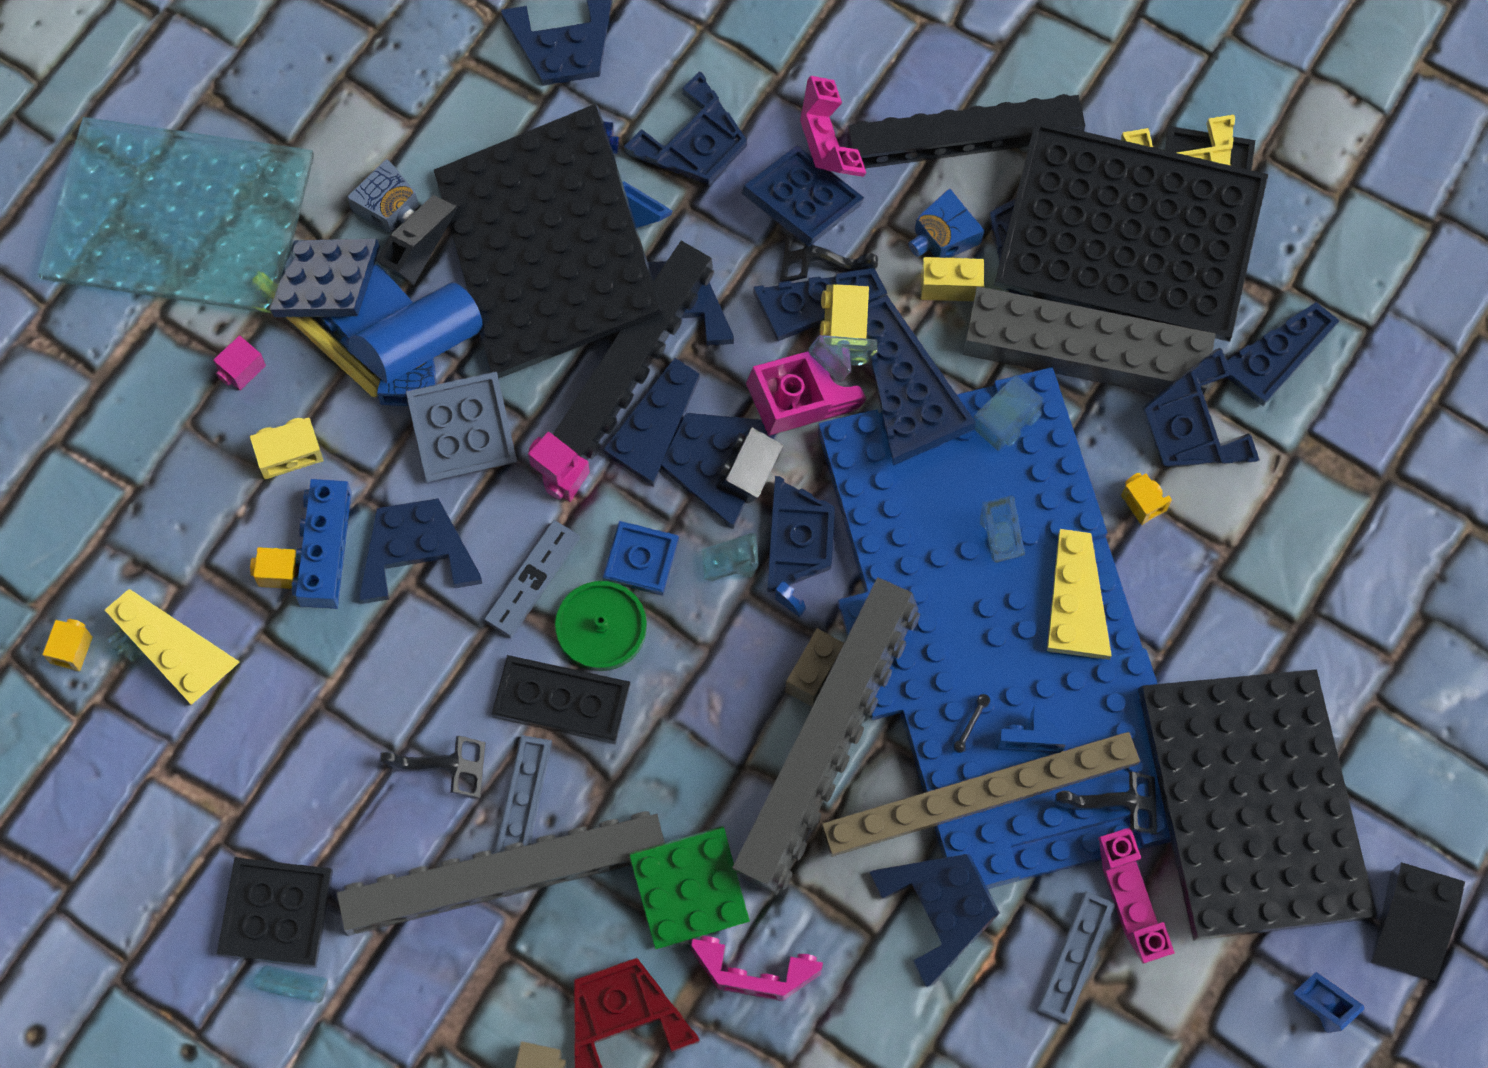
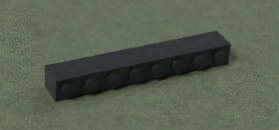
(961, 131)
(633, 352)

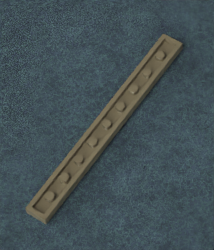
(980, 794)

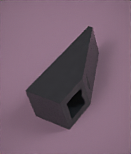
(416, 239)

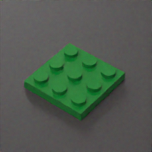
(689, 887)

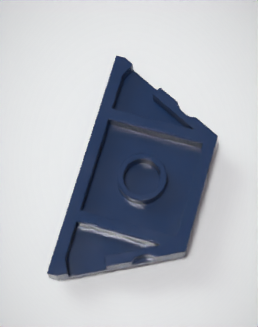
(799, 535)

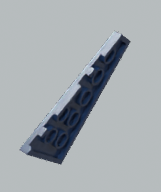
(913, 394)

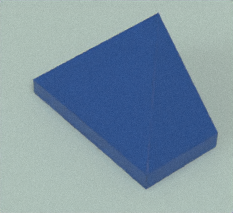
(644, 208)

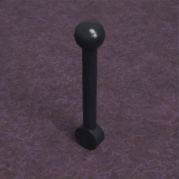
(982, 702)

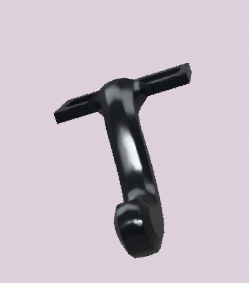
(810, 254)
(451, 763)
(1129, 800)

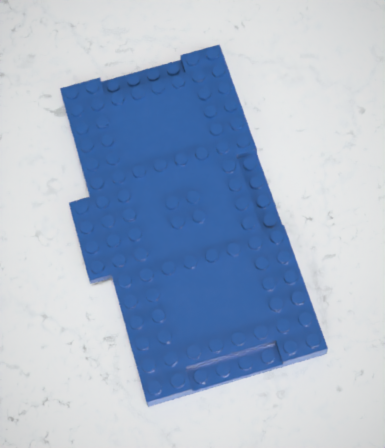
(989, 624)

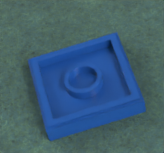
(641, 558)

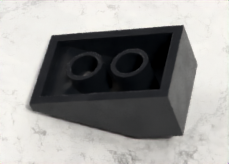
(1417, 921)

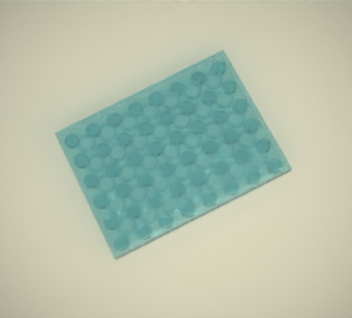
(176, 215)

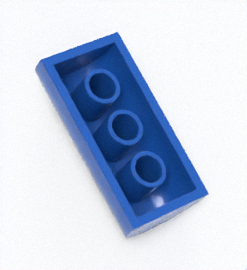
(417, 332)

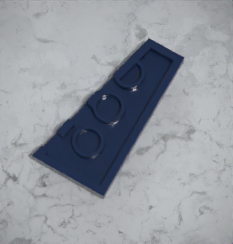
(797, 306)
(1275, 357)
(653, 424)

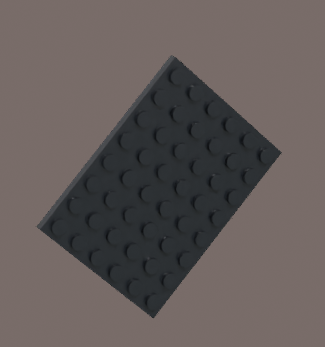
(1131, 230)
(548, 241)
(1256, 804)

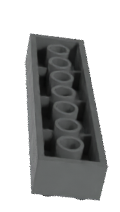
(1082, 341)

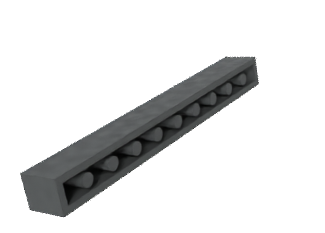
(497, 874)

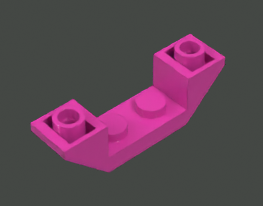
(819, 104)
(1132, 901)
(711, 955)

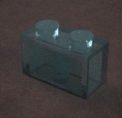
(1008, 413)

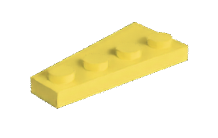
(1077, 605)
(177, 651)

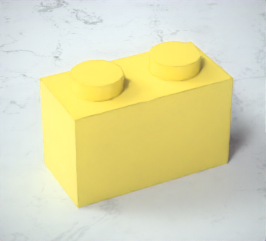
(951, 278)
(845, 311)
(286, 447)

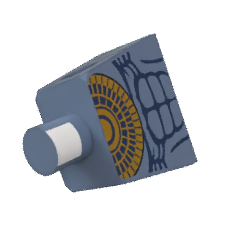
(384, 198)

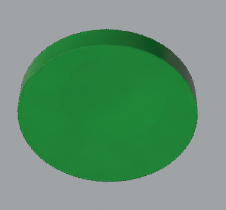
(601, 626)

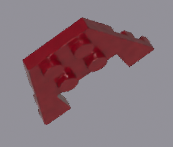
(619, 1002)

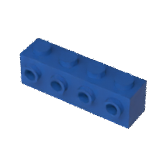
(323, 544)

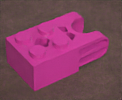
(798, 393)

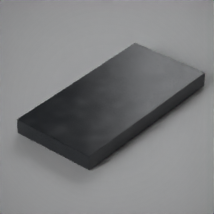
(561, 699)

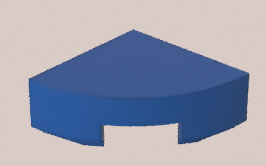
(784, 596)

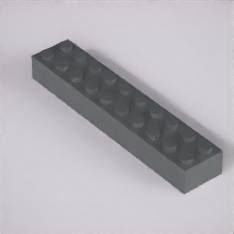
(827, 737)

